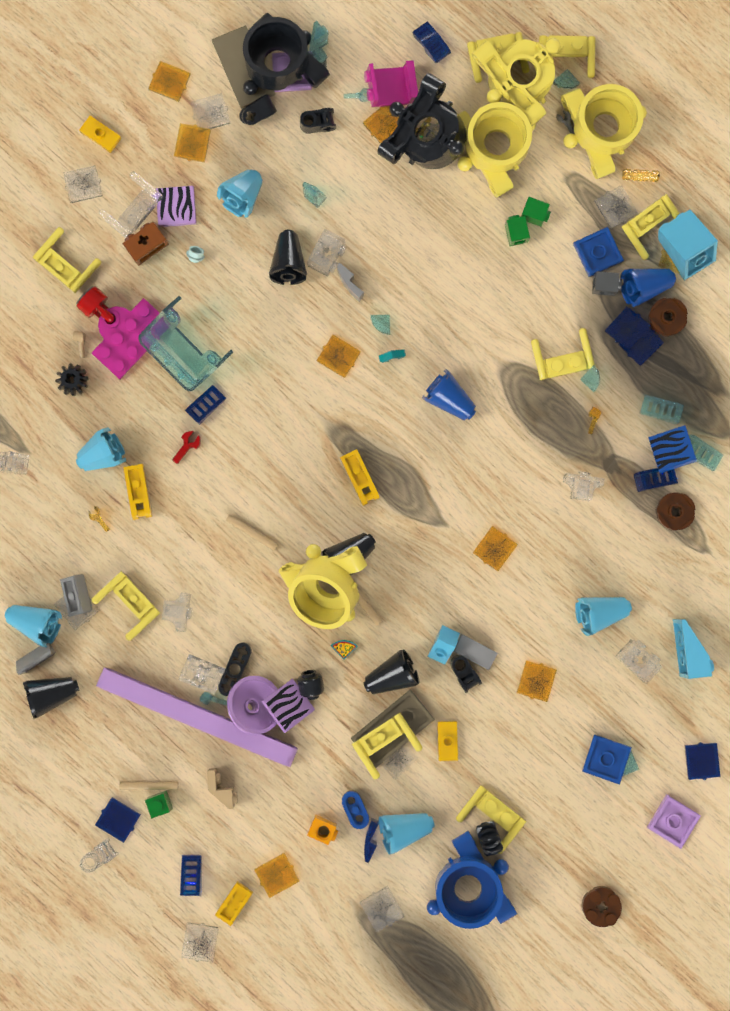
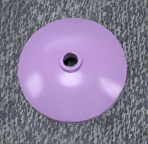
(251, 691)

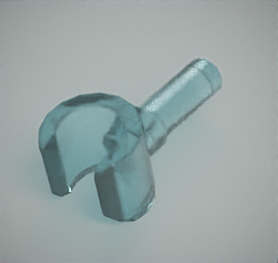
(360, 96)
(206, 697)

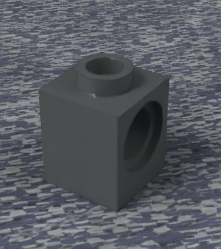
(606, 283)

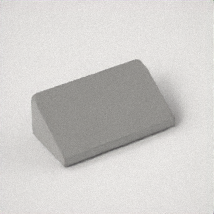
(76, 595)
(34, 658)

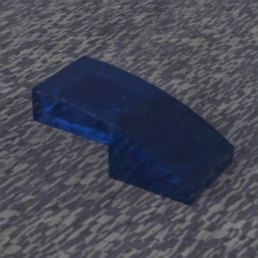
(432, 42)
(370, 845)

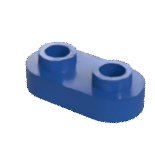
(355, 809)

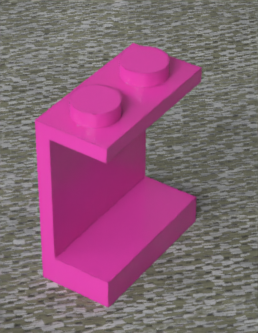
(391, 85)

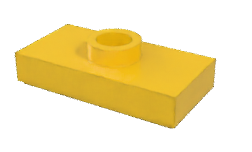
(100, 134)
(447, 741)
(233, 903)

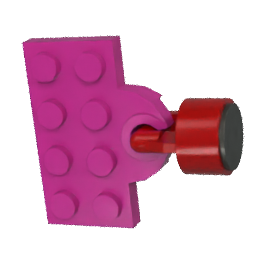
(118, 328)

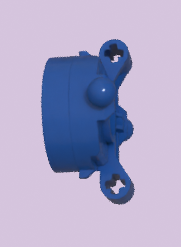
(491, 900)

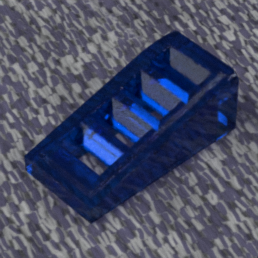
(210, 409)
(644, 483)
(191, 858)

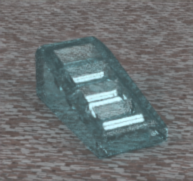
(313, 194)
(675, 420)
(696, 442)

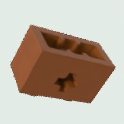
(141, 252)

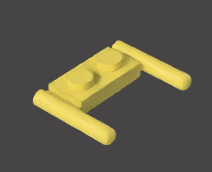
(496, 42)
(575, 47)
(647, 220)
(60, 267)
(566, 363)
(133, 599)
(381, 737)
(496, 811)

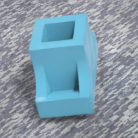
(444, 645)

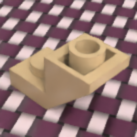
(224, 794)

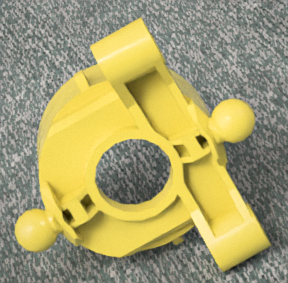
(502, 85)
(608, 100)
(496, 118)
(310, 600)

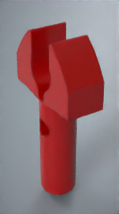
(186, 446)

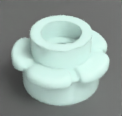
(195, 254)

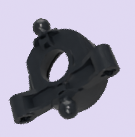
(283, 35)
(433, 153)

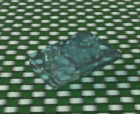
(318, 40)

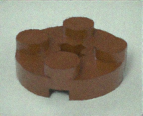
(668, 327)
(686, 512)
(608, 916)

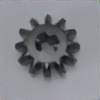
(79, 379)
(489, 838)

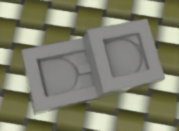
(347, 278)
(475, 651)

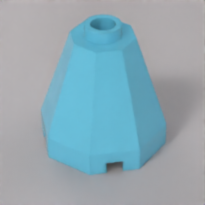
(240, 192)
(101, 451)

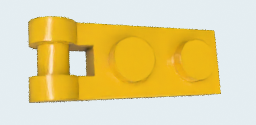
(359, 476)
(137, 491)

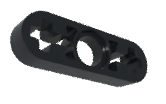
(242, 666)

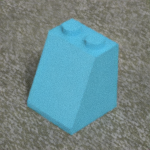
(688, 244)

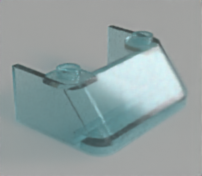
(177, 352)

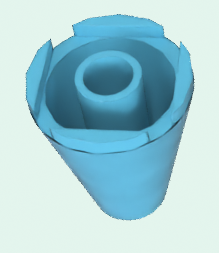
(600, 612)
(35, 623)
(404, 830)

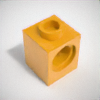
(316, 824)

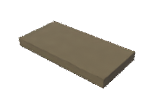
(230, 52)
(414, 714)

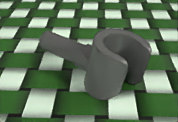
(566, 121)

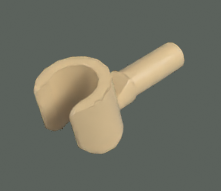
(80, 337)

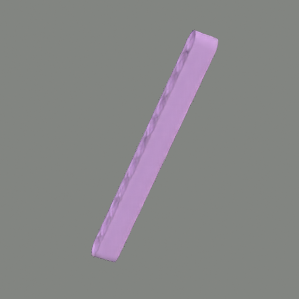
(195, 716)

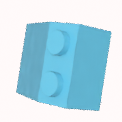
(691, 655)

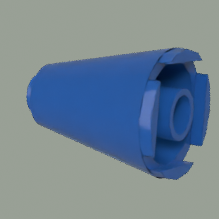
(645, 284)
(450, 396)

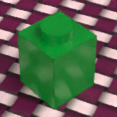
(536, 211)
(517, 230)
(158, 804)

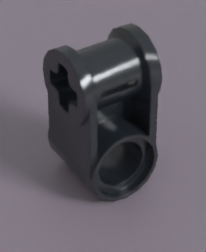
(260, 108)
(319, 121)
(466, 676)

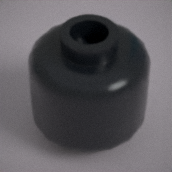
(310, 684)

